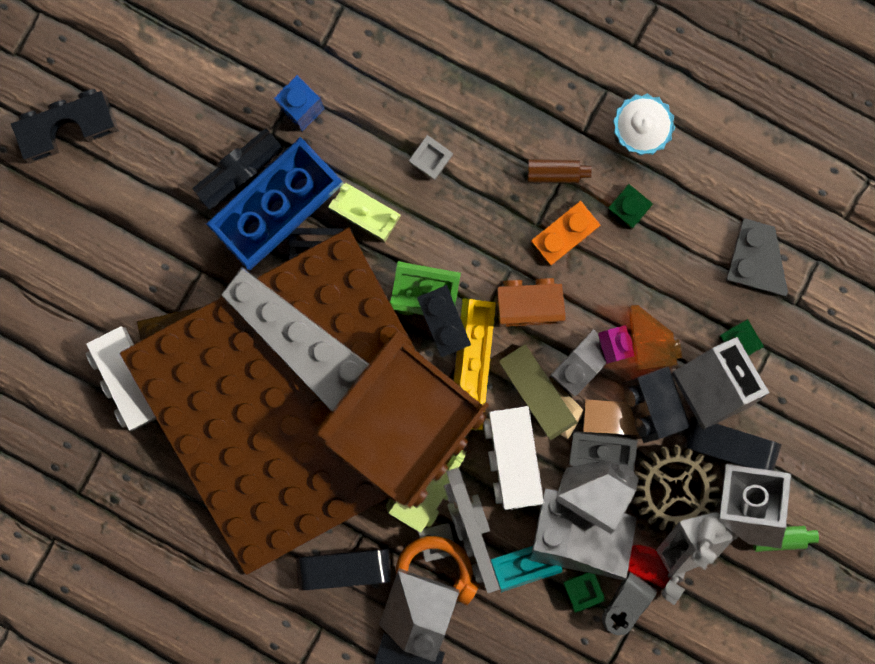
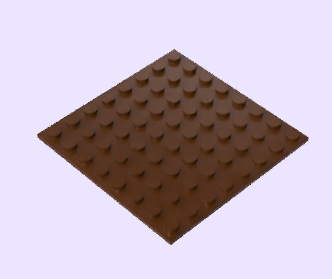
(247, 416)

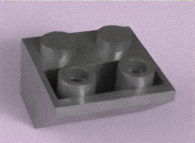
(720, 383)

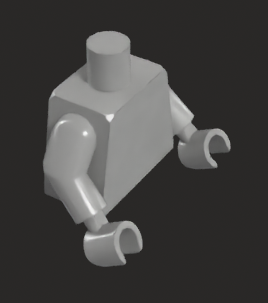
(692, 545)

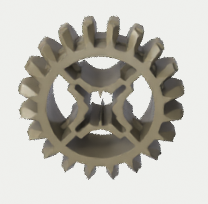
(685, 477)

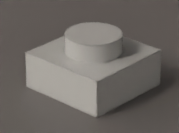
(431, 157)
(440, 530)

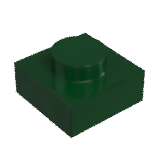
(630, 206)
(746, 336)
(584, 591)

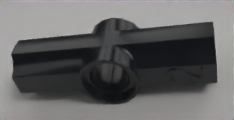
(238, 169)

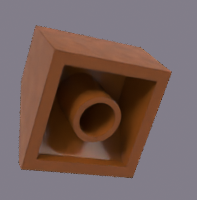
(530, 303)

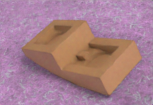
(608, 417)

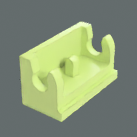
(364, 212)

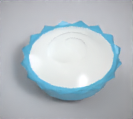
(644, 124)

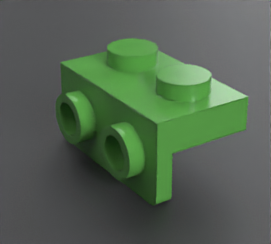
(418, 280)

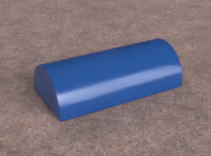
(275, 203)

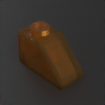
(652, 341)

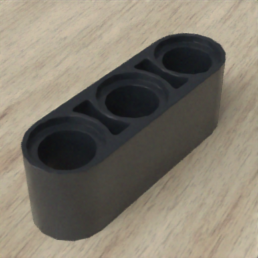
(732, 446)
(343, 569)

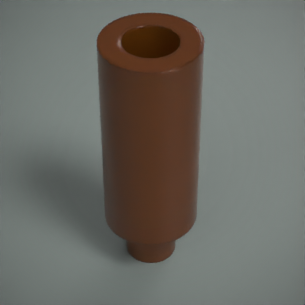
(557, 171)

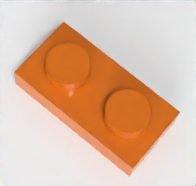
(565, 233)

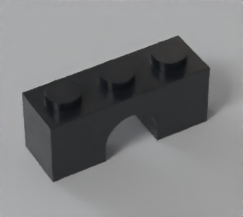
(38, 131)

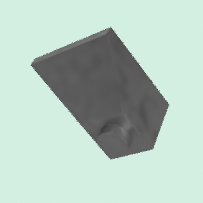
(598, 492)
(418, 613)

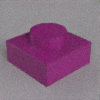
(616, 344)

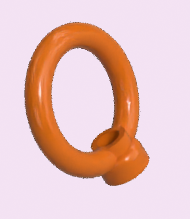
(464, 583)

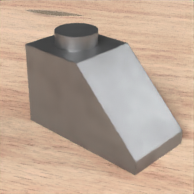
(580, 365)

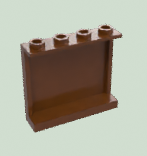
(401, 422)

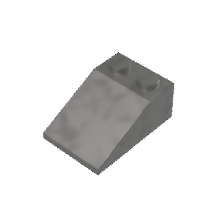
(578, 544)

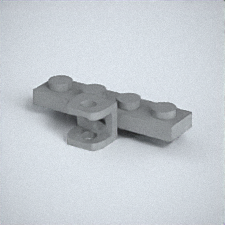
(469, 525)

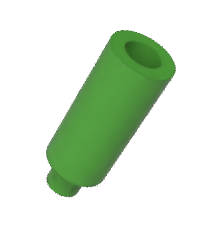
(794, 538)

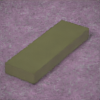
(538, 392)

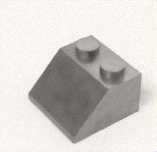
(755, 504)

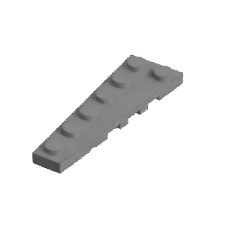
(306, 347)

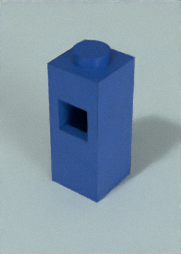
(299, 103)

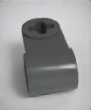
(632, 599)

